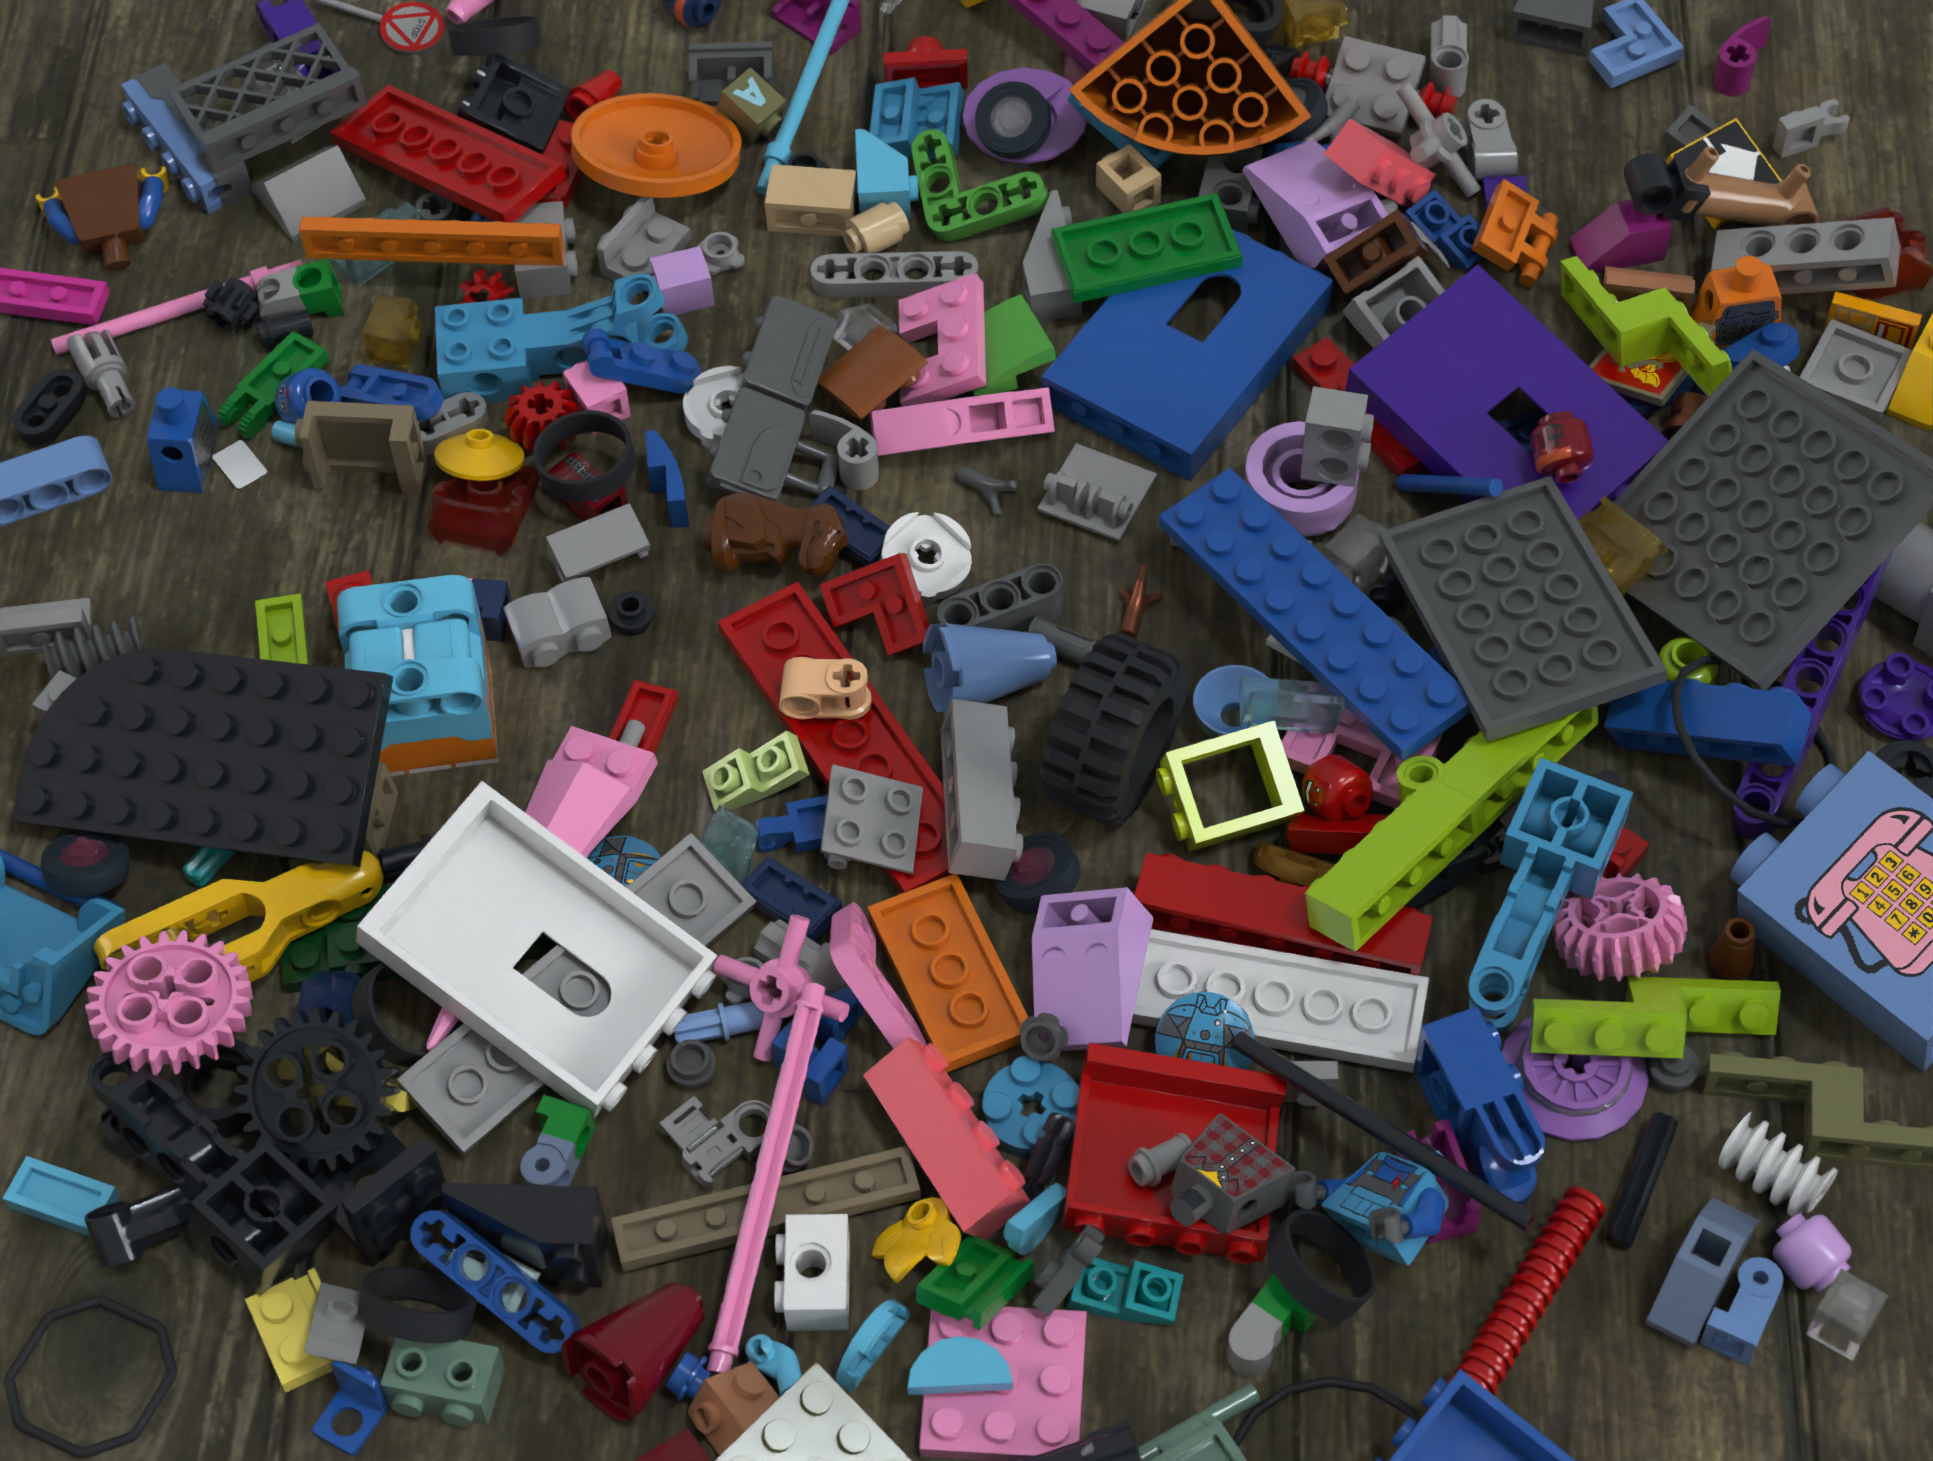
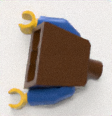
(106, 210)

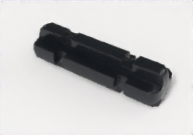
(1047, 1153)

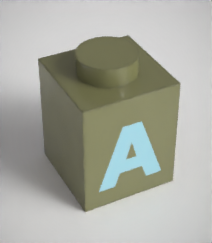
(752, 106)

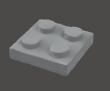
(1856, 368)

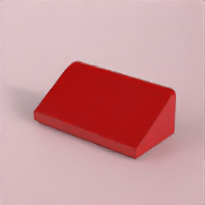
(1317, 835)

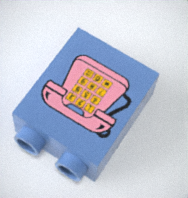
(1854, 899)

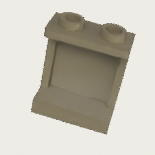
(363, 440)

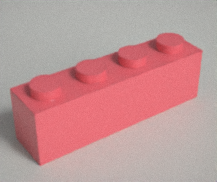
(948, 1138)

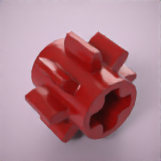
(494, 285)

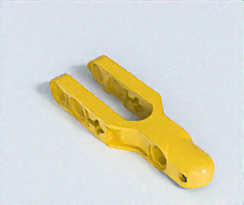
(290, 903)

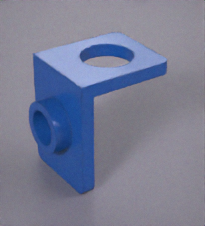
(357, 1392)

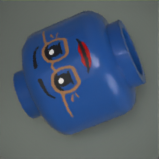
(304, 386)

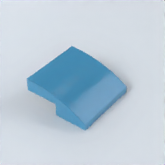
(905, 110)

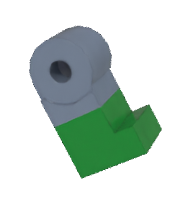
(560, 1145)

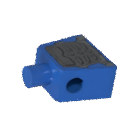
(184, 424)

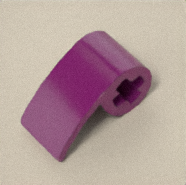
(1738, 57)

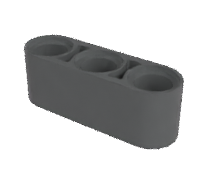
(1014, 593)

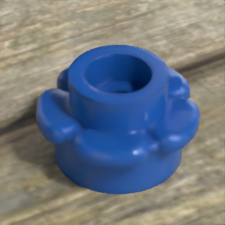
(688, 1376)

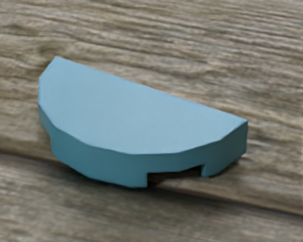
(1035, 1220)
(871, 1342)
(958, 1367)

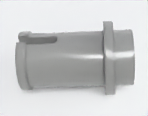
(1151, 1164)

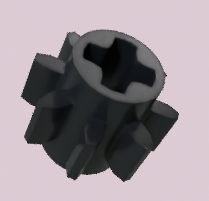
(230, 304)

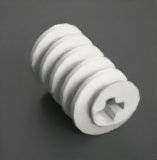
(1775, 1167)

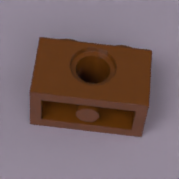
(1375, 254)

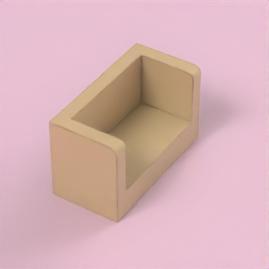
(810, 200)

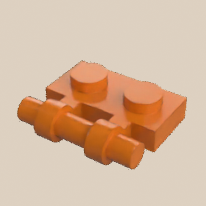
(1505, 228)

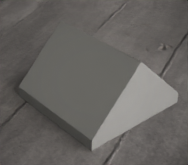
(310, 188)

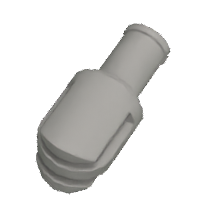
(102, 369)

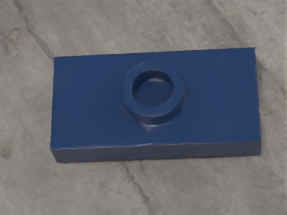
(863, 529)
(785, 893)

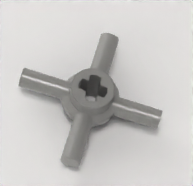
(1438, 140)

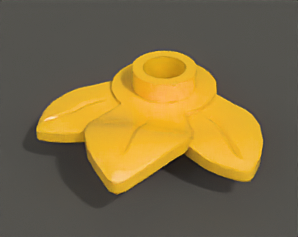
(923, 1232)

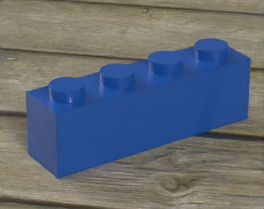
(1720, 720)

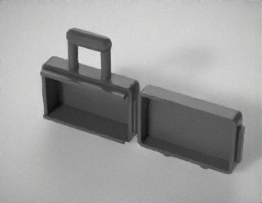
(772, 405)

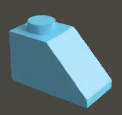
(883, 174)

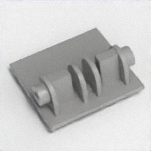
(1096, 492)
(870, 820)

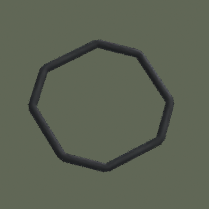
(149, 1410)

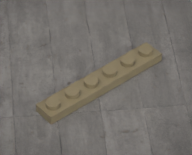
(716, 1218)

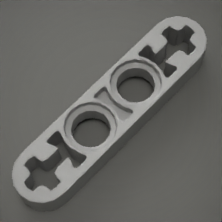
(893, 266)

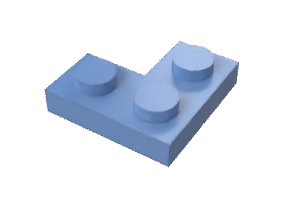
(1640, 45)

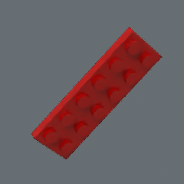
(448, 155)

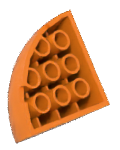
(1192, 84)

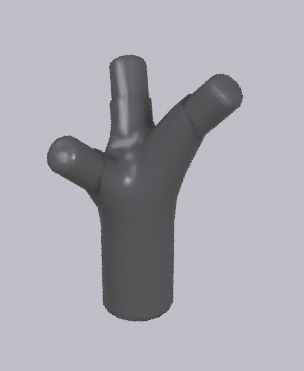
(986, 485)

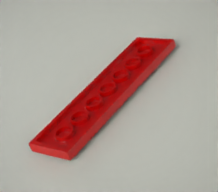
(792, 627)

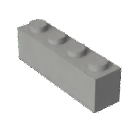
(979, 790)

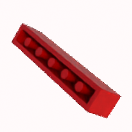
(1266, 915)

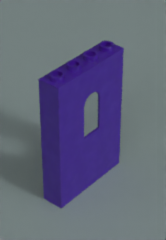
(1468, 355)

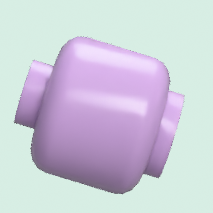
(1811, 1251)

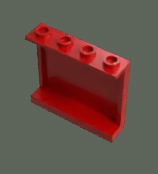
(1139, 1102)

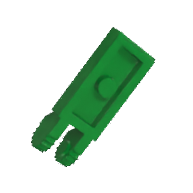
(262, 382)

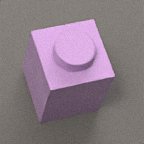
(683, 280)

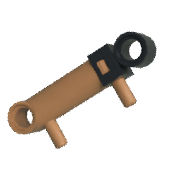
(1690, 189)

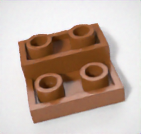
(871, 372)

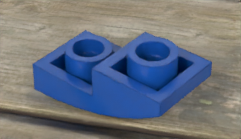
(1446, 229)

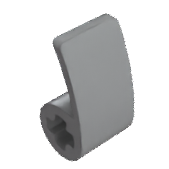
(855, 449)

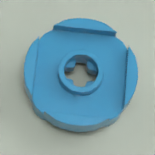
(1022, 1082)

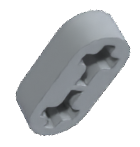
(451, 422)

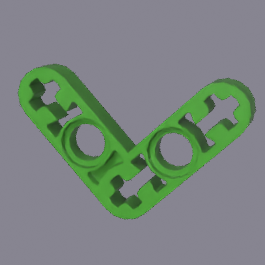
(954, 201)

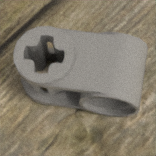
(1489, 141)

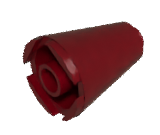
(633, 1349)

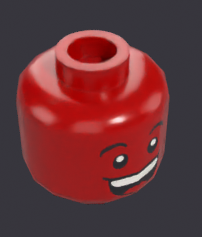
(1337, 788)

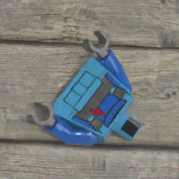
(1383, 1205)

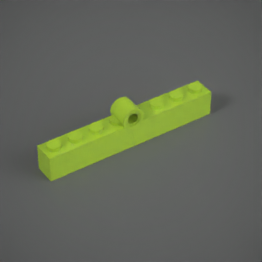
(1437, 819)

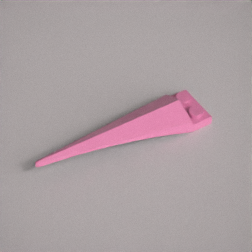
(580, 801)

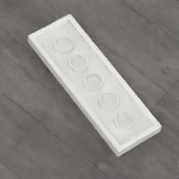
(1291, 998)

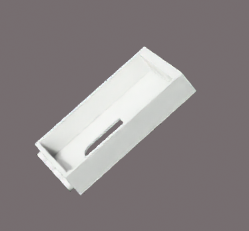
(479, 905)

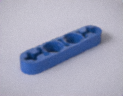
(499, 1275)

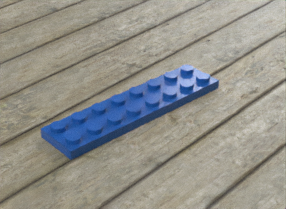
(1316, 613)

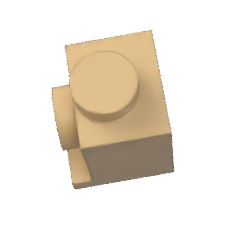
(1128, 180)

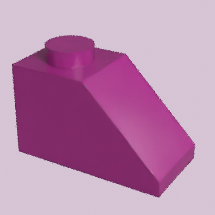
(1622, 238)

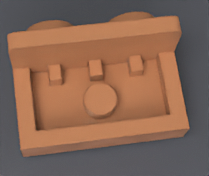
(731, 1404)

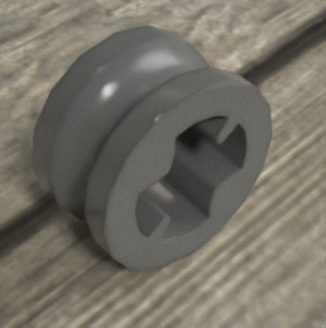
(432, 201)

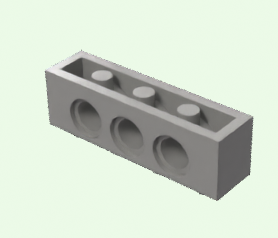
(1818, 254)

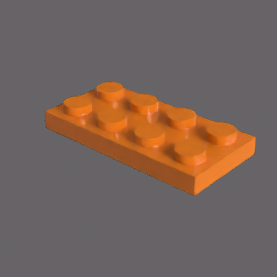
(949, 971)

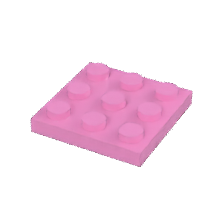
(1018, 1423)

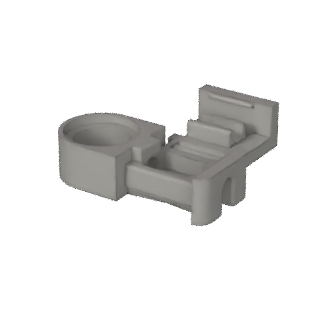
(707, 1145)

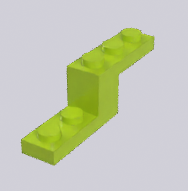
(1643, 326)
(1654, 1017)

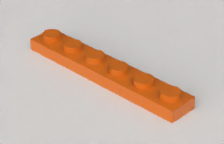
(432, 241)

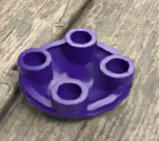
(1898, 698)

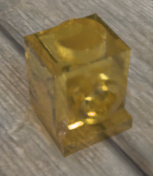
(1313, 20)
(392, 330)

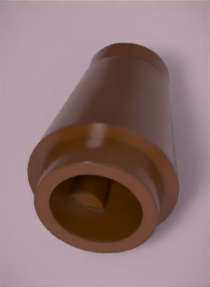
(1733, 950)

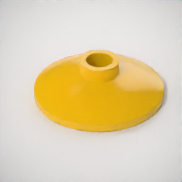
(479, 456)

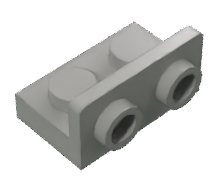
(637, 239)

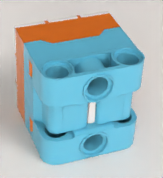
(440, 665)

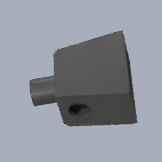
(1553, 24)

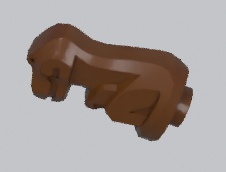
(764, 531)

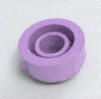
(1277, 461)

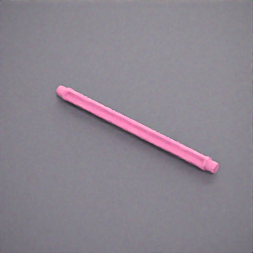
(766, 1179)

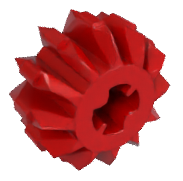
(537, 409)

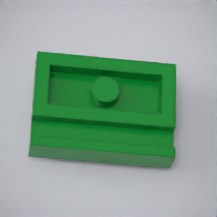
(976, 1282)

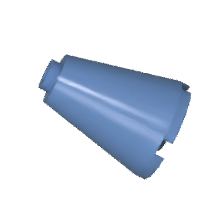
(983, 662)

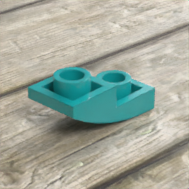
(1128, 1294)

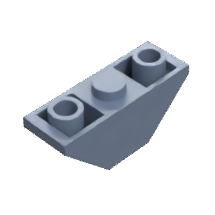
(1701, 1271)

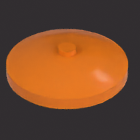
(656, 145)

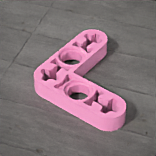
(855, 959)

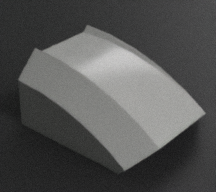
(1393, 302)

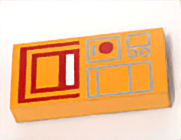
(1875, 318)

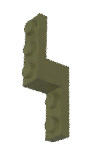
(1832, 1108)

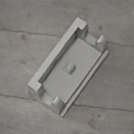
(596, 543)

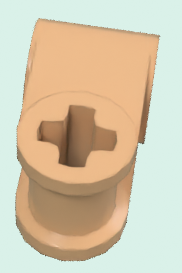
(820, 686)

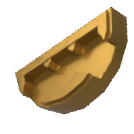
(1289, 865)

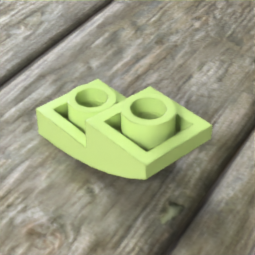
(756, 775)

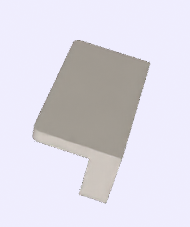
(28, 625)

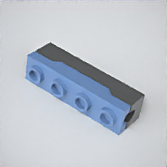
(180, 152)

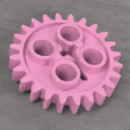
(169, 1002)

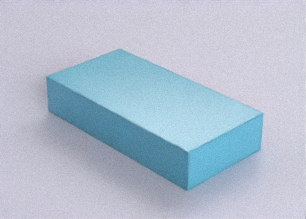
(57, 1194)

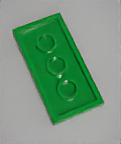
(1146, 247)

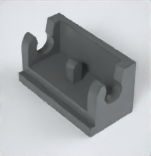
(719, 64)

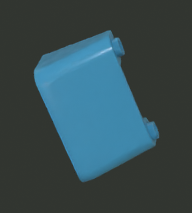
(46, 955)

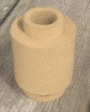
(876, 228)

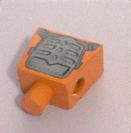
(1738, 300)

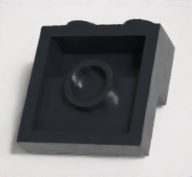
(515, 103)

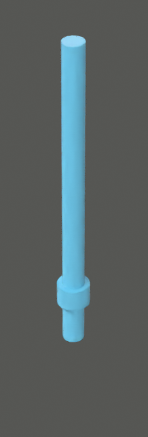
(779, 150)

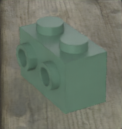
(444, 1380)

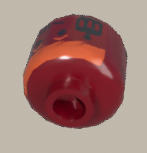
(1561, 447)

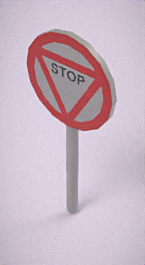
(405, 27)

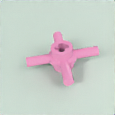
(778, 986)

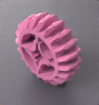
(1622, 929)

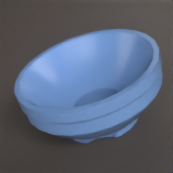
(1219, 693)

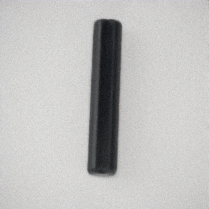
(1641, 1180)

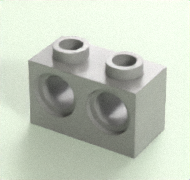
(1336, 437)

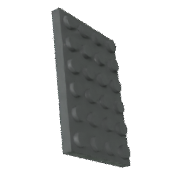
(1521, 608)

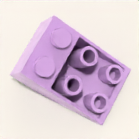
(1313, 201)
(1090, 963)

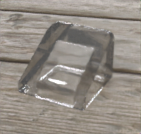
(858, 322)

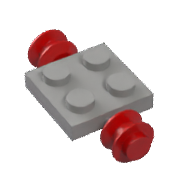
(1370, 78)

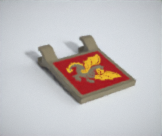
(1646, 380)

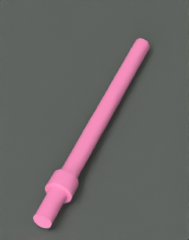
(162, 311)

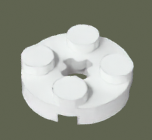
(705, 399)
(942, 536)

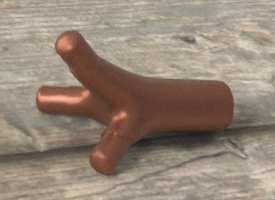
(1137, 603)

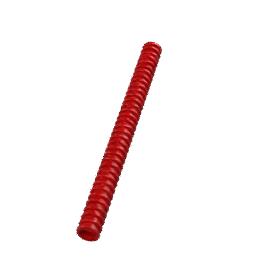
(1532, 1288)

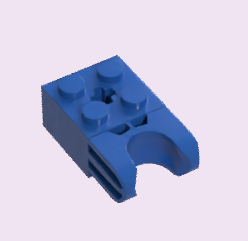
(1483, 1099)

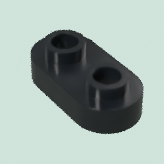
(43, 411)

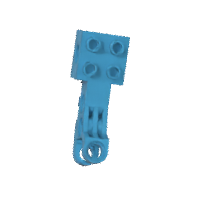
(499, 347)
(1557, 846)

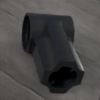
(125, 1228)

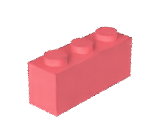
(1380, 164)

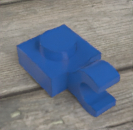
(801, 825)

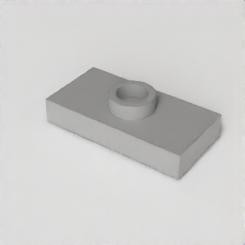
(335, 1325)

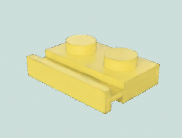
(284, 1322)

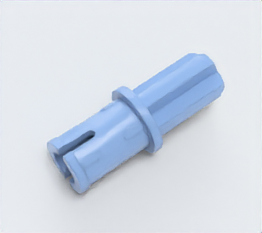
(719, 1022)

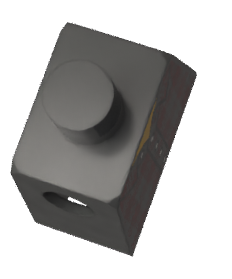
(1228, 1179)

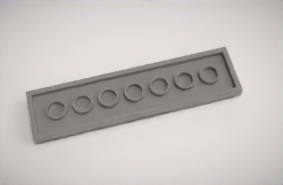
(474, 1087)

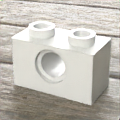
(818, 1301)

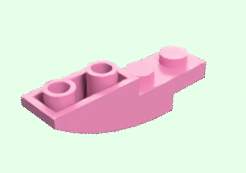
(962, 421)

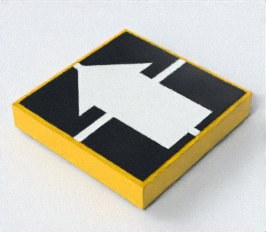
(1737, 157)

